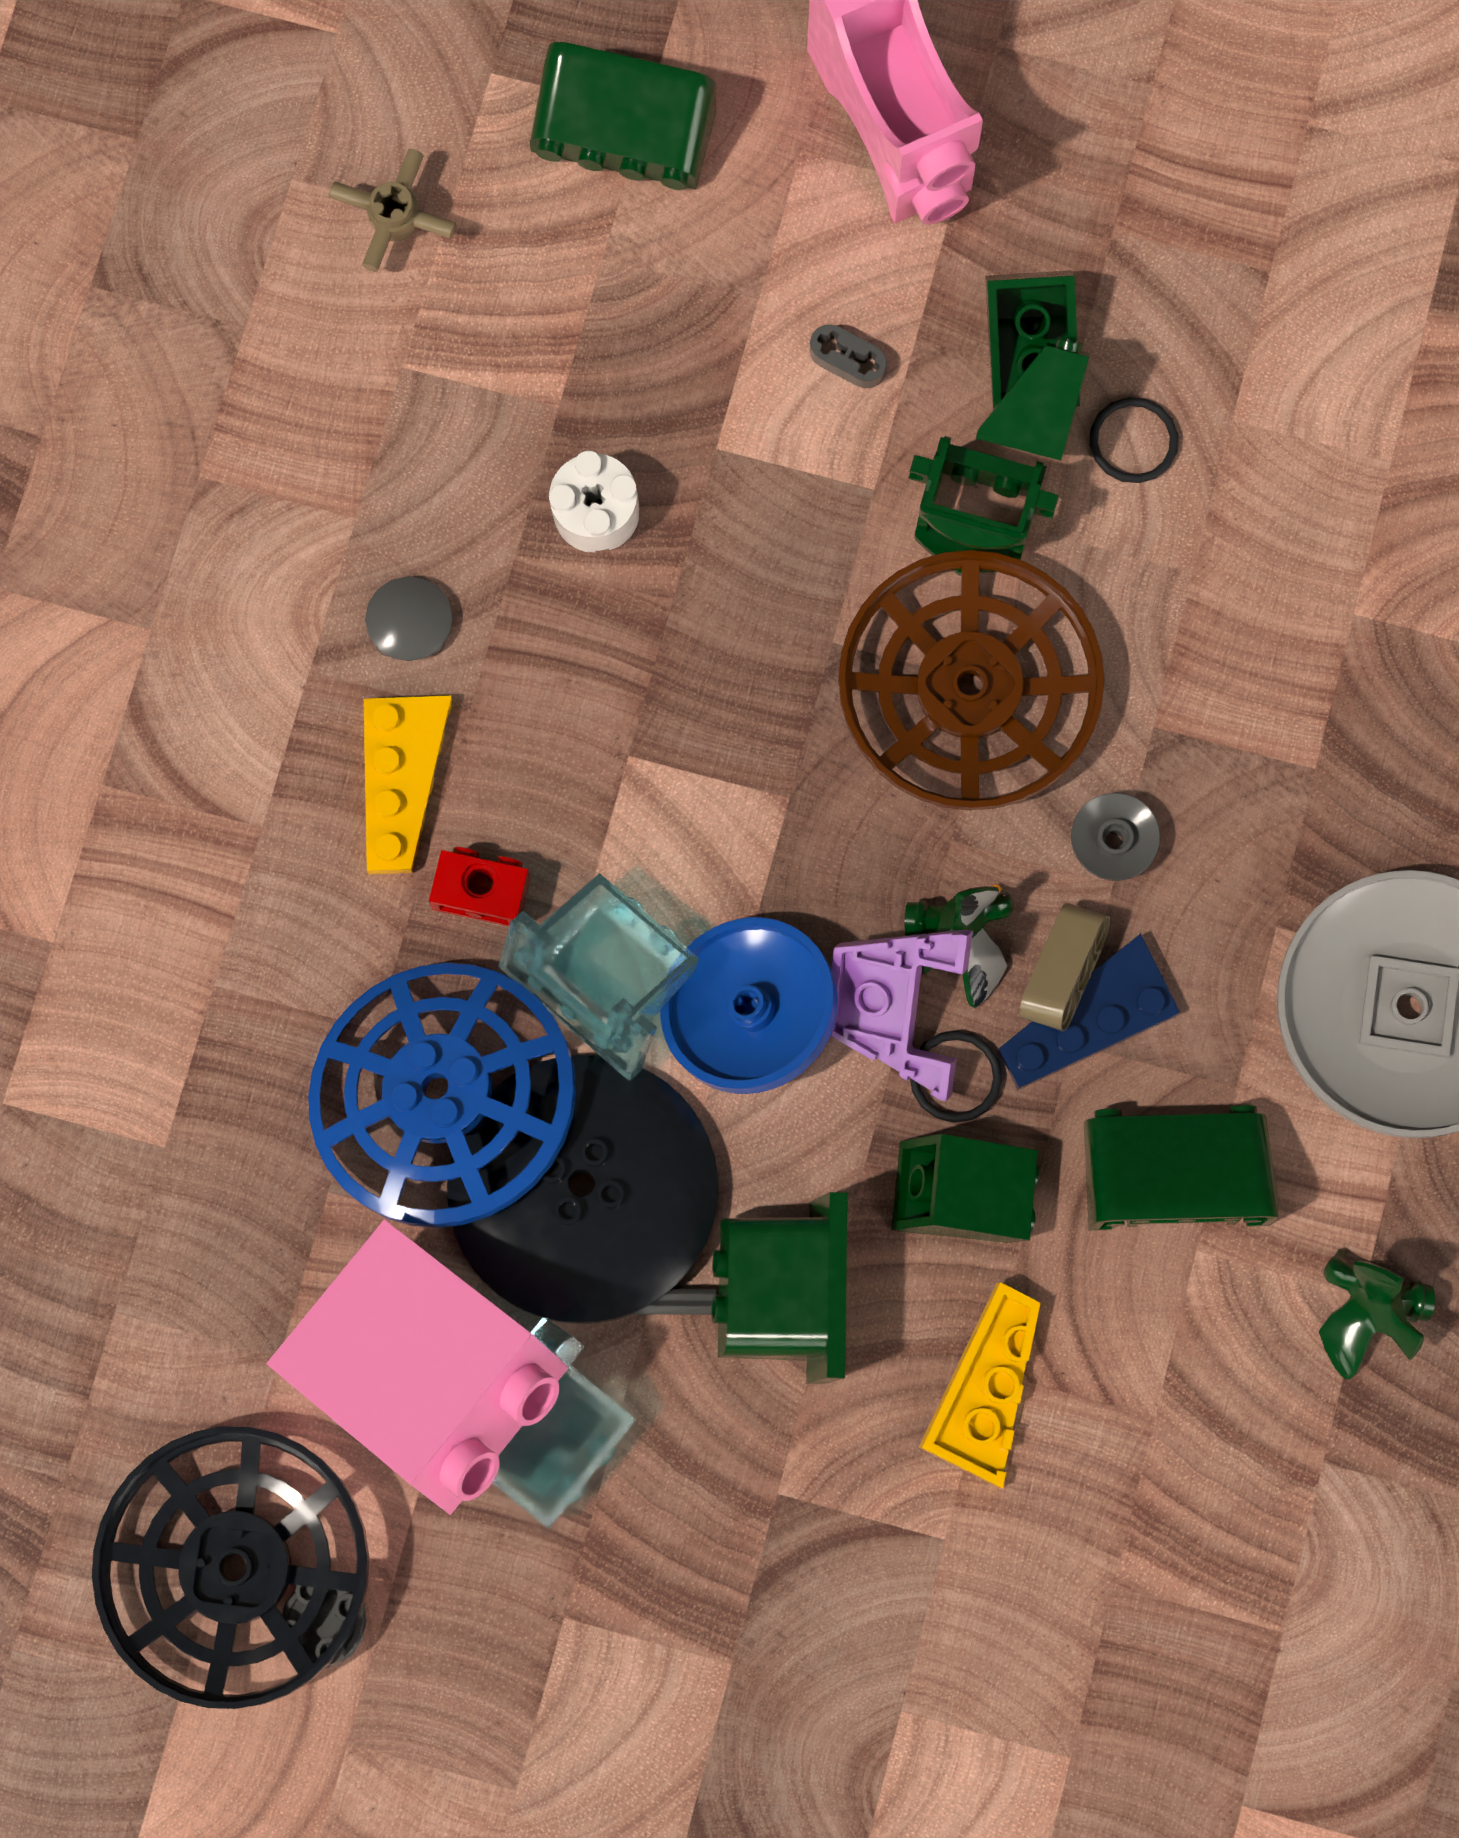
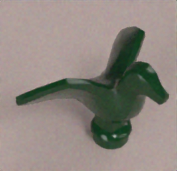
(1375, 1304)

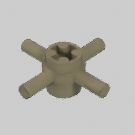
(401, 223)

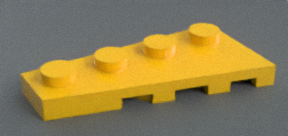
(400, 766)
(982, 1397)

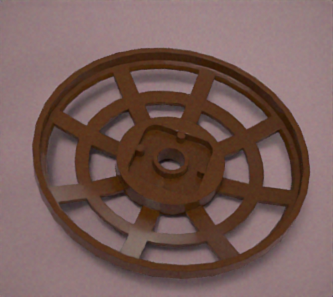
(976, 655)

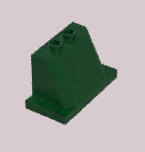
(785, 1288)

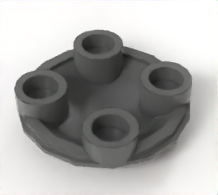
(409, 619)
(326, 1623)

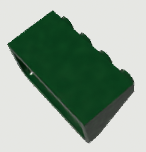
(623, 115)

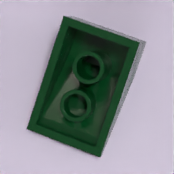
(1022, 318)

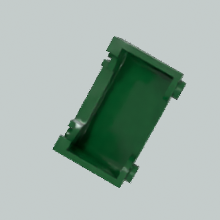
(1179, 1169)

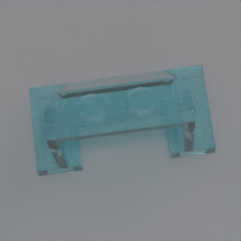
(600, 970)
(555, 1457)

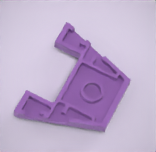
(880, 999)

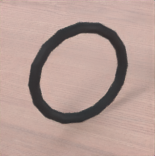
(1135, 402)
(995, 1087)

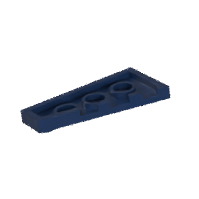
(1117, 1004)

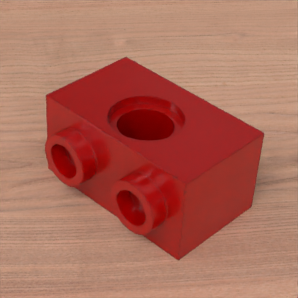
(498, 906)

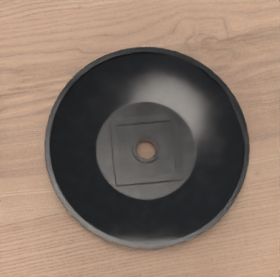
(625, 1239)

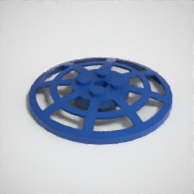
(455, 1112)

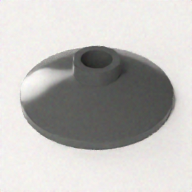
(1121, 816)

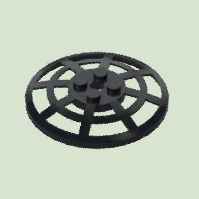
(202, 1564)

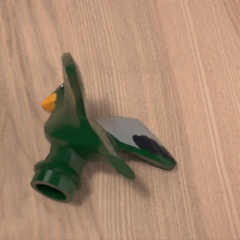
(967, 911)

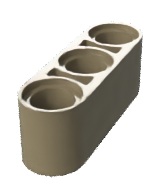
(1064, 967)

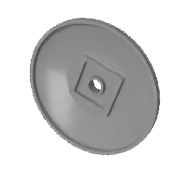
(1341, 995)

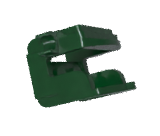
(950, 530)

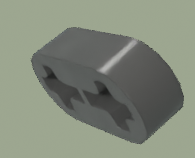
(852, 347)

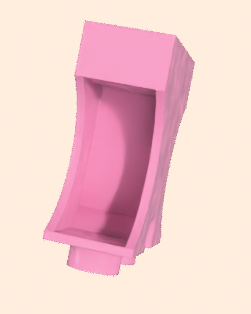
(900, 100)

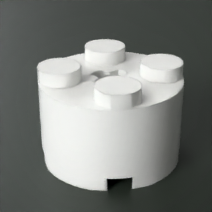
(594, 478)

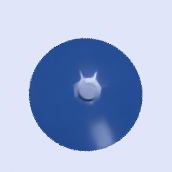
(752, 1006)

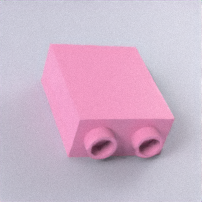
(420, 1368)

